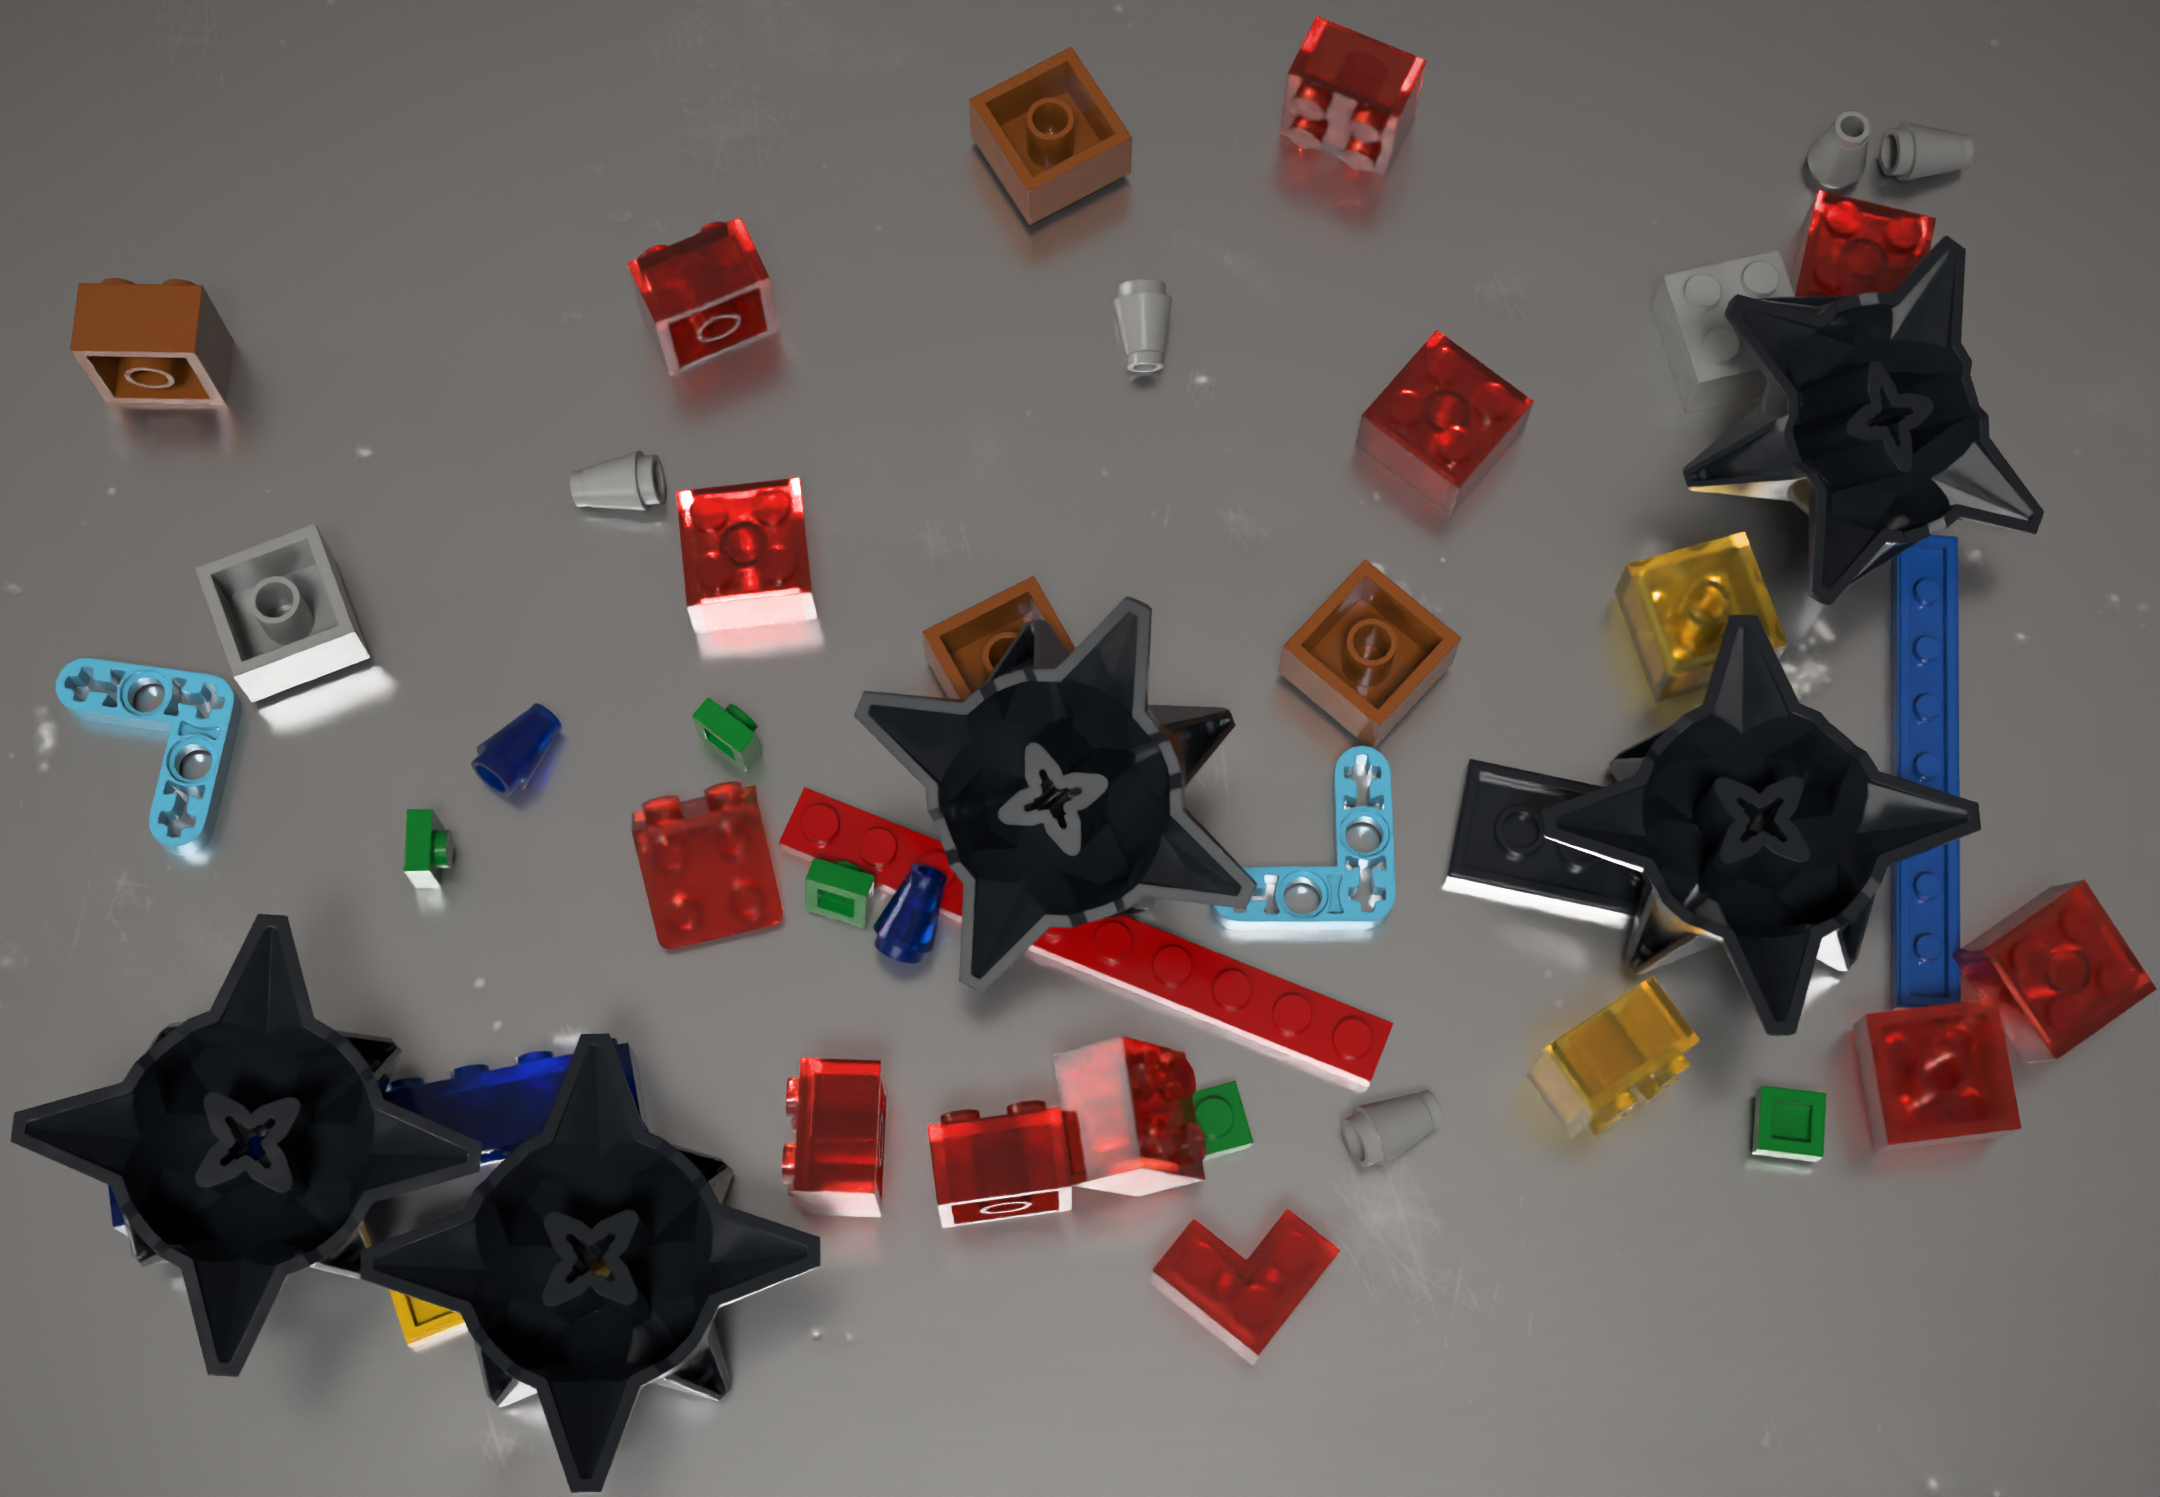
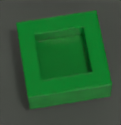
(729, 732)
(426, 848)
(839, 891)
(1222, 1120)
(1789, 1123)

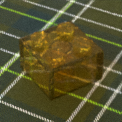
(1681, 607)
(1612, 1057)

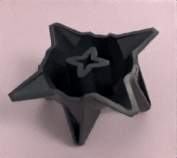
(1867, 423)
(1766, 770)
(1062, 789)
(182, 1150)
(526, 1280)

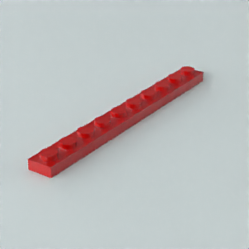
(1117, 949)

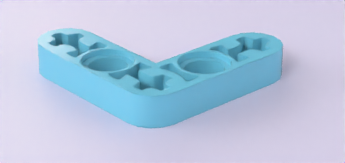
(187, 733)
(1333, 882)

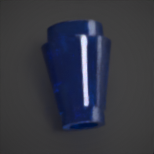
(515, 751)
(912, 915)

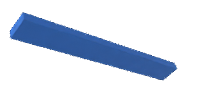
(1927, 753)

